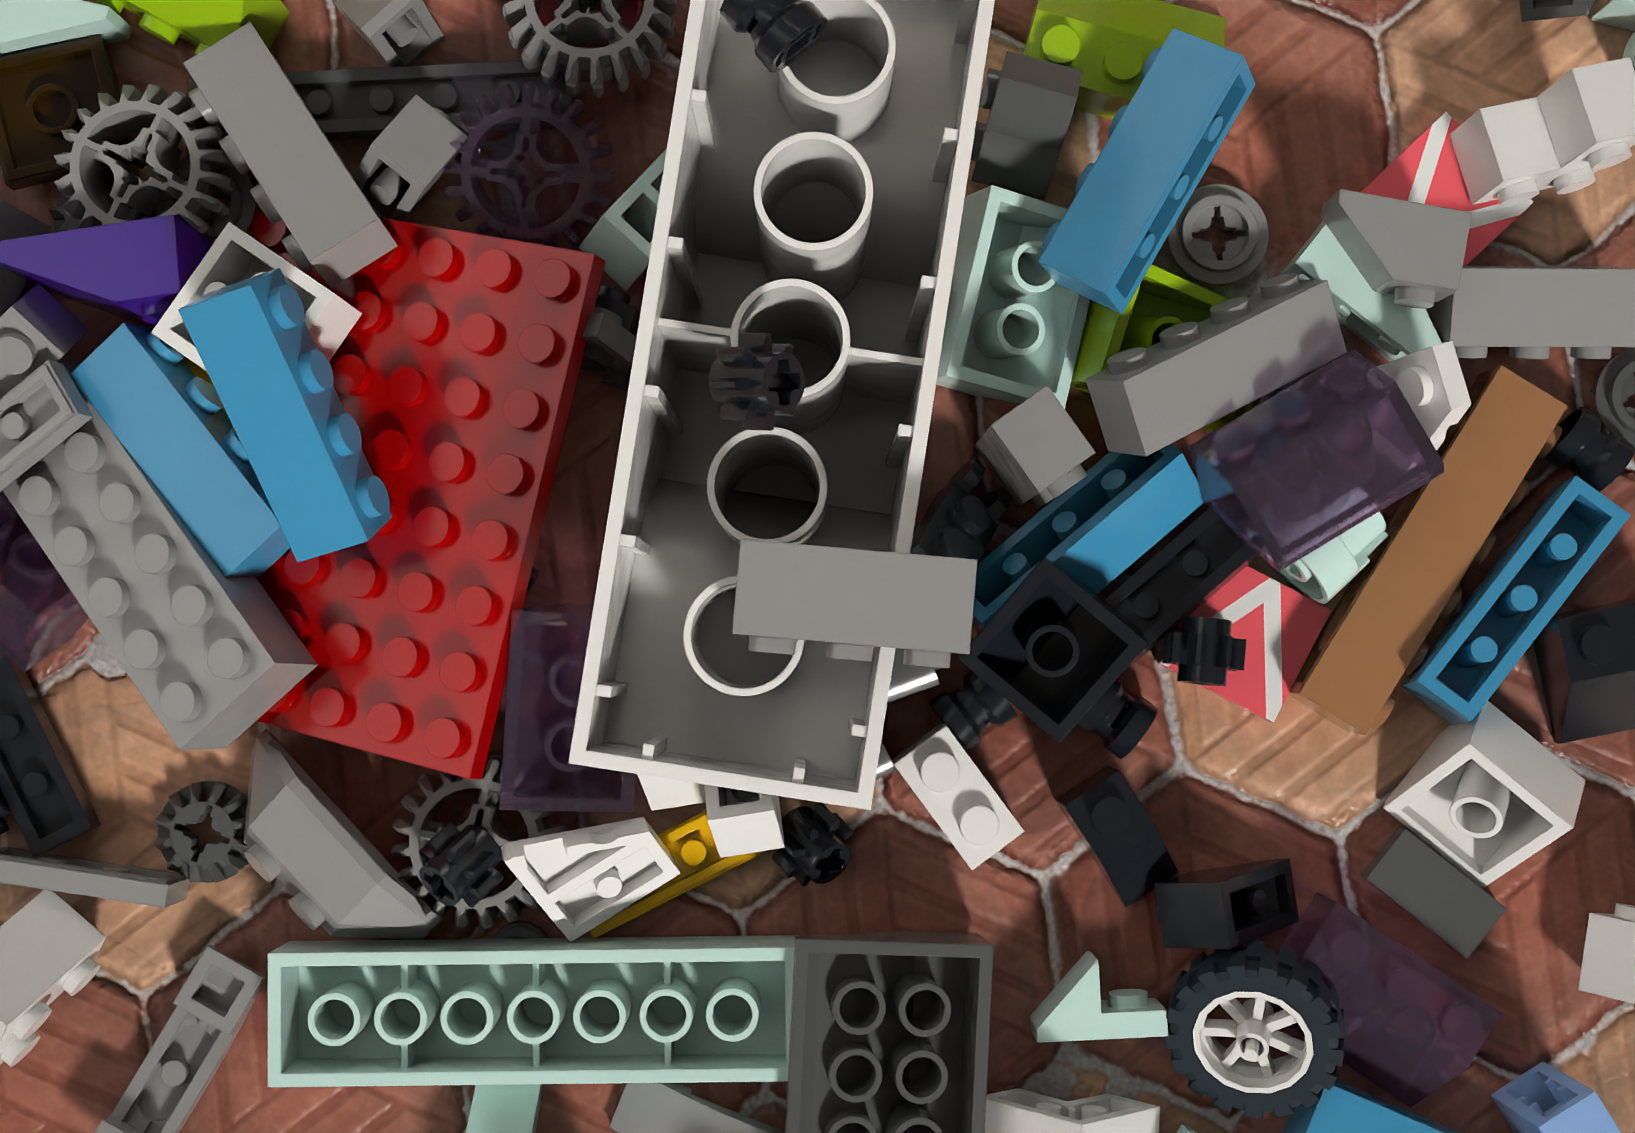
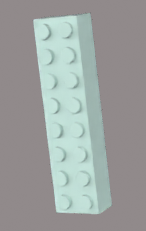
(530, 1011)

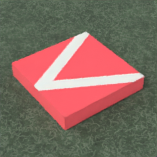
(1431, 175)
(1278, 633)

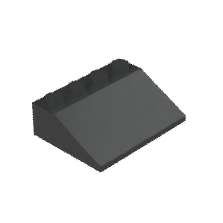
(889, 1033)

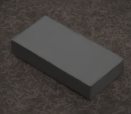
(1433, 892)

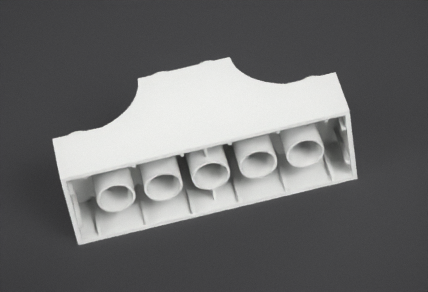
(834, 223)

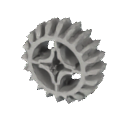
(620, 52)
(134, 197)
(483, 813)

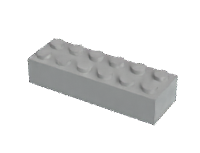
(193, 642)

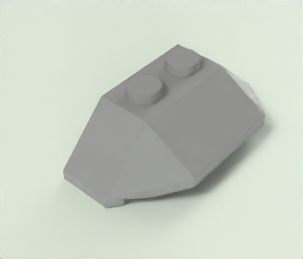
(323, 856)

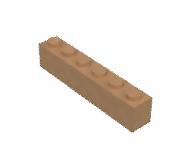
(1429, 547)

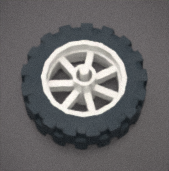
(1245, 1072)

